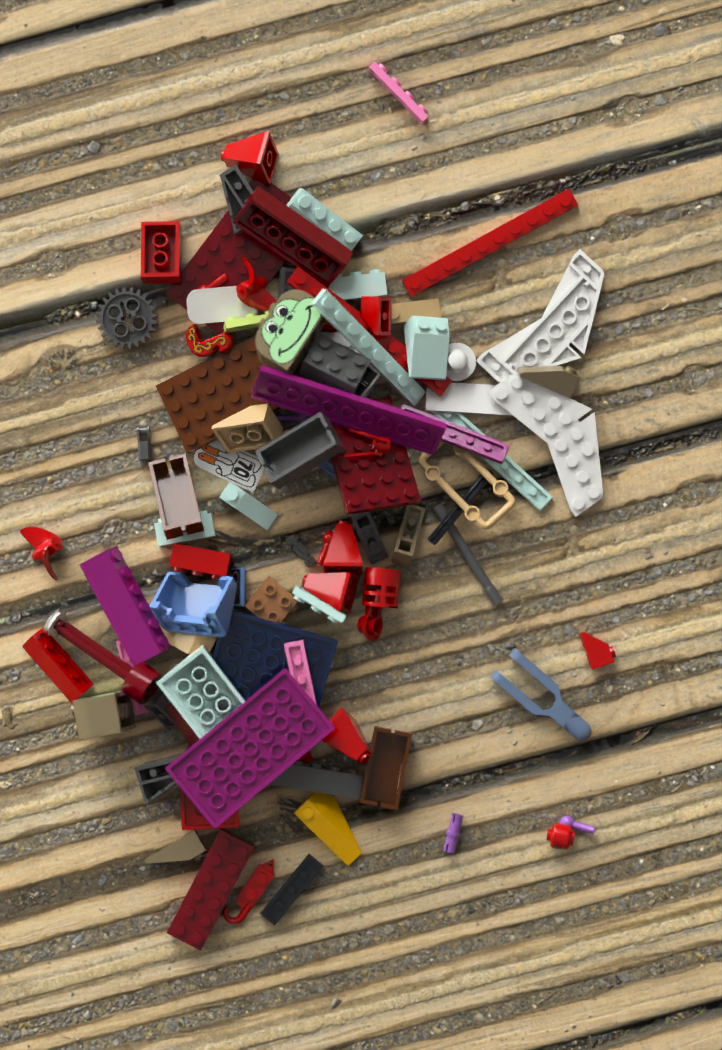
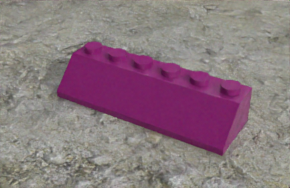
(125, 605)

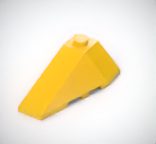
(325, 819)

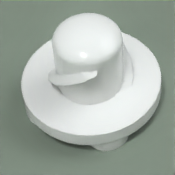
(460, 362)

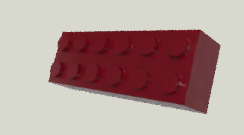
(210, 889)

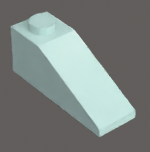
(248, 505)

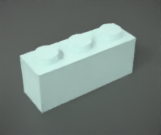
(358, 284)
(209, 531)

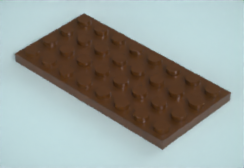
(213, 393)

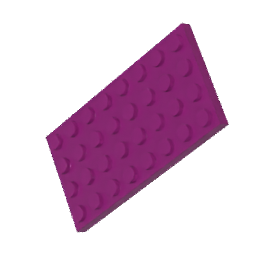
(250, 748)

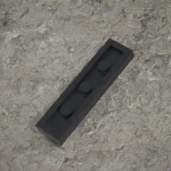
(291, 889)

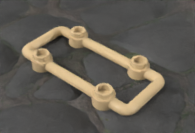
(472, 513)

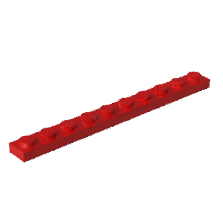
(490, 242)
(303, 281)

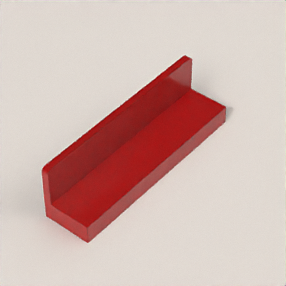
(57, 665)

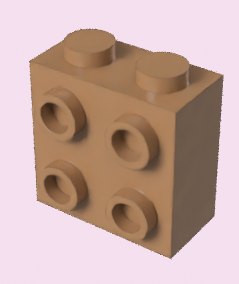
(272, 602)

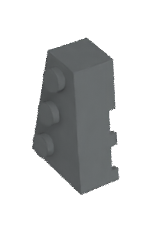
(236, 193)

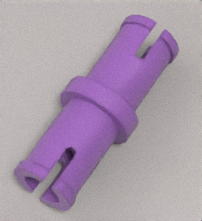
(453, 833)

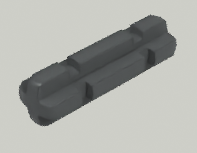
(301, 551)

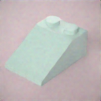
(427, 347)

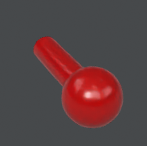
(216, 283)
(326, 539)

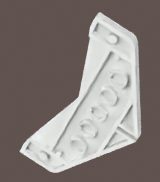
(563, 322)
(569, 441)

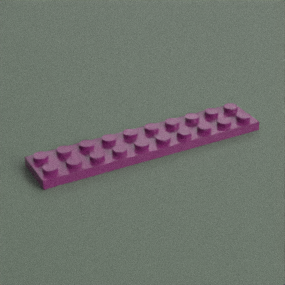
(348, 410)

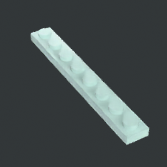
(368, 347)

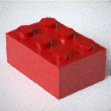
(161, 252)
(200, 561)

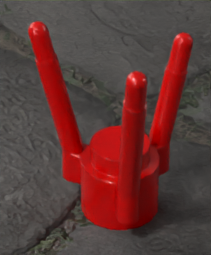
(380, 444)

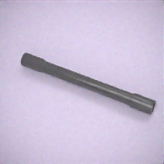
(489, 588)

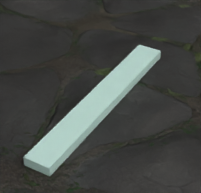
(508, 469)

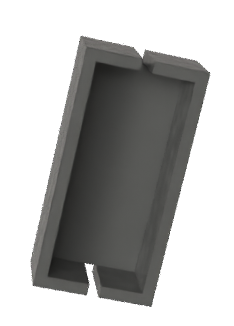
(299, 450)

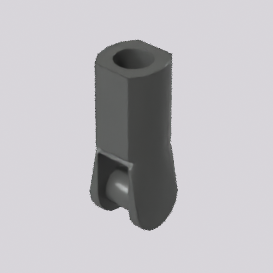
(144, 446)

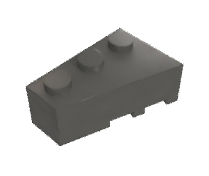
(154, 778)

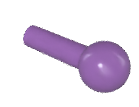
(300, 418)
(568, 820)

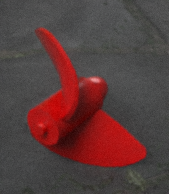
(253, 292)
(45, 545)

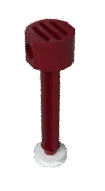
(139, 681)

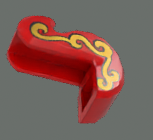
(210, 346)

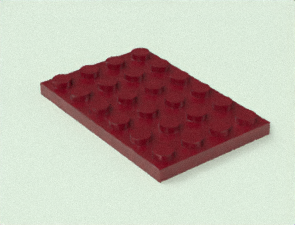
(373, 481)

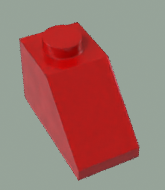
(377, 314)
(597, 651)

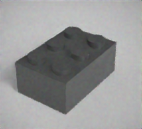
(334, 365)

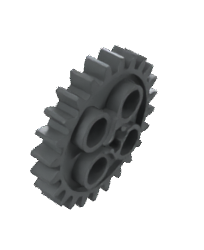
(111, 324)

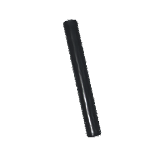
(456, 511)

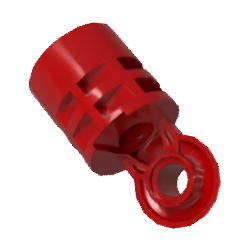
(379, 591)

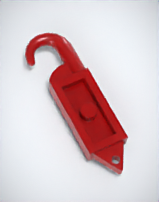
(251, 891)

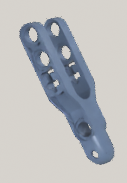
(559, 711)

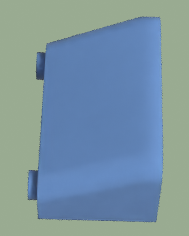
(194, 606)

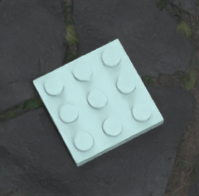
(318, 605)

